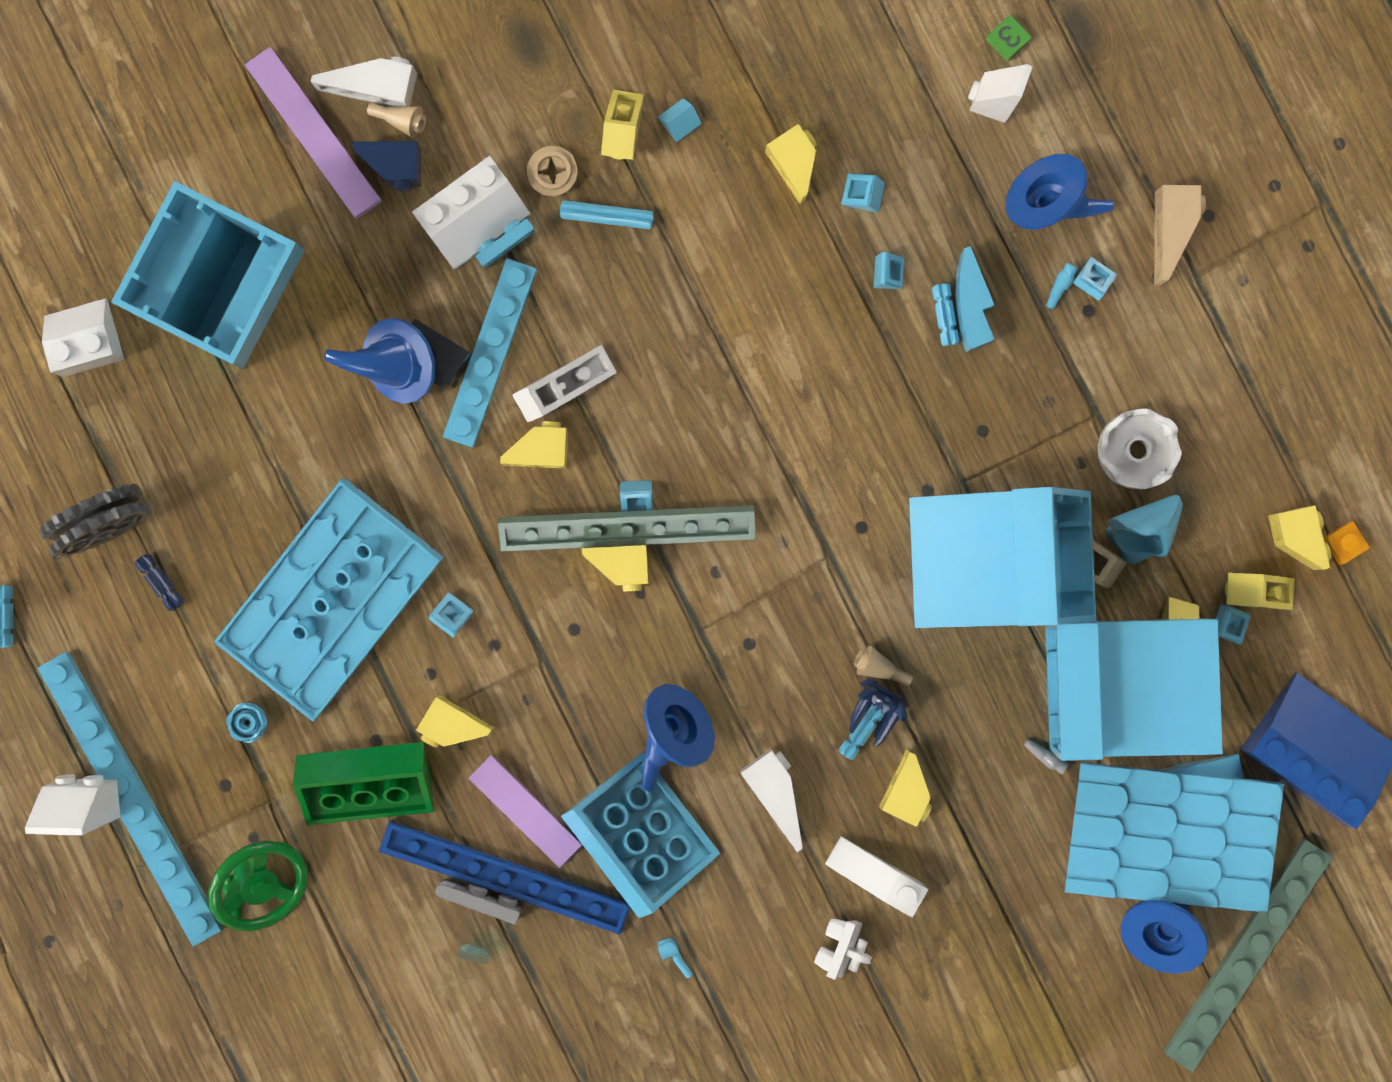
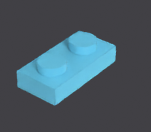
(514, 234)

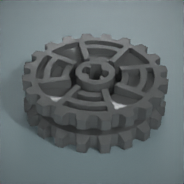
(95, 521)

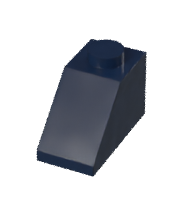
(393, 161)

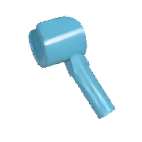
(669, 948)

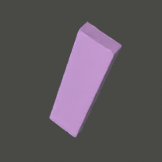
(525, 811)

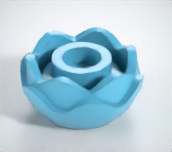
(237, 726)

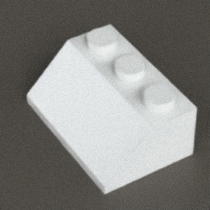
(471, 212)

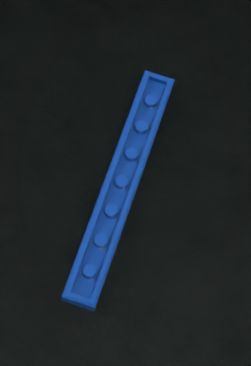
(504, 877)

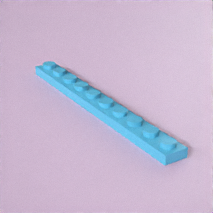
(135, 803)

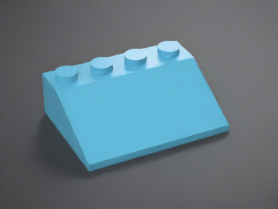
(640, 837)

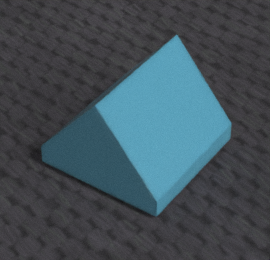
(680, 119)
(888, 271)

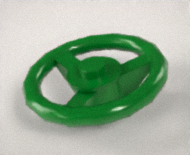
(256, 885)

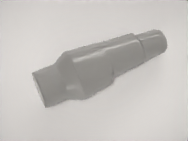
(1046, 756)

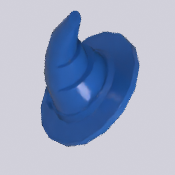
(1052, 192)
(393, 358)
(676, 731)
(1164, 936)

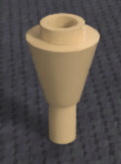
(406, 119)
(874, 664)

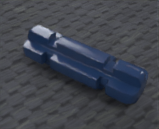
(159, 582)

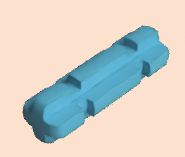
(945, 314)
(6, 616)
(861, 734)

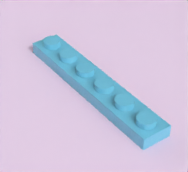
(490, 353)

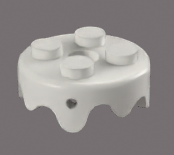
(1161, 447)

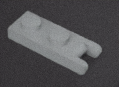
(478, 899)

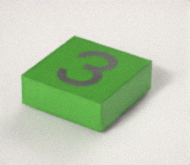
(1008, 38)

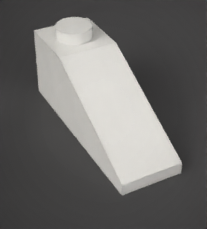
(373, 81)
(999, 92)
(564, 384)
(774, 788)
(877, 876)

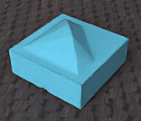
(1095, 278)
(450, 614)
(1232, 623)

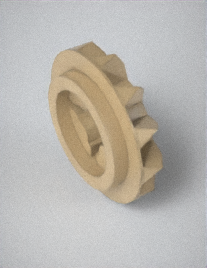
(540, 162)

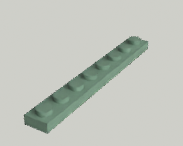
(626, 528)
(1247, 955)

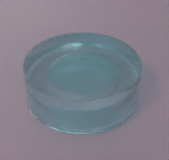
(474, 953)

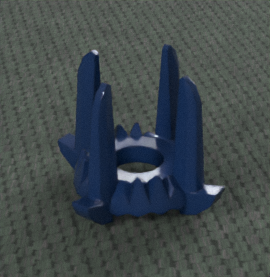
(892, 705)

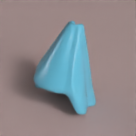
(1146, 529)

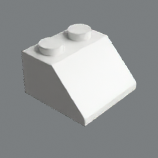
(81, 339)
(74, 806)

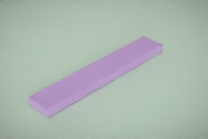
(313, 133)

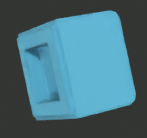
(863, 192)
(636, 495)

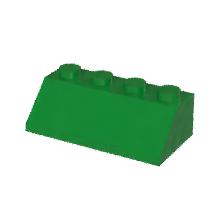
(364, 783)

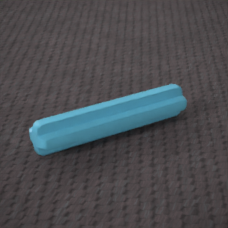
(606, 214)

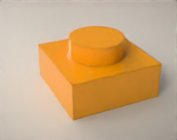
(1346, 542)

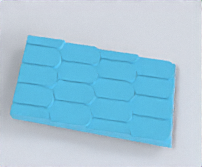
(328, 599)
(1174, 837)

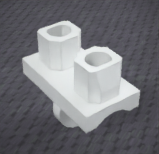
(836, 961)

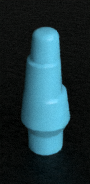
(1063, 282)

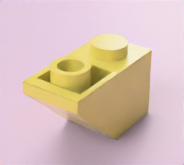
(1301, 536)

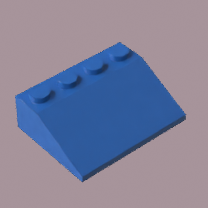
(1322, 751)

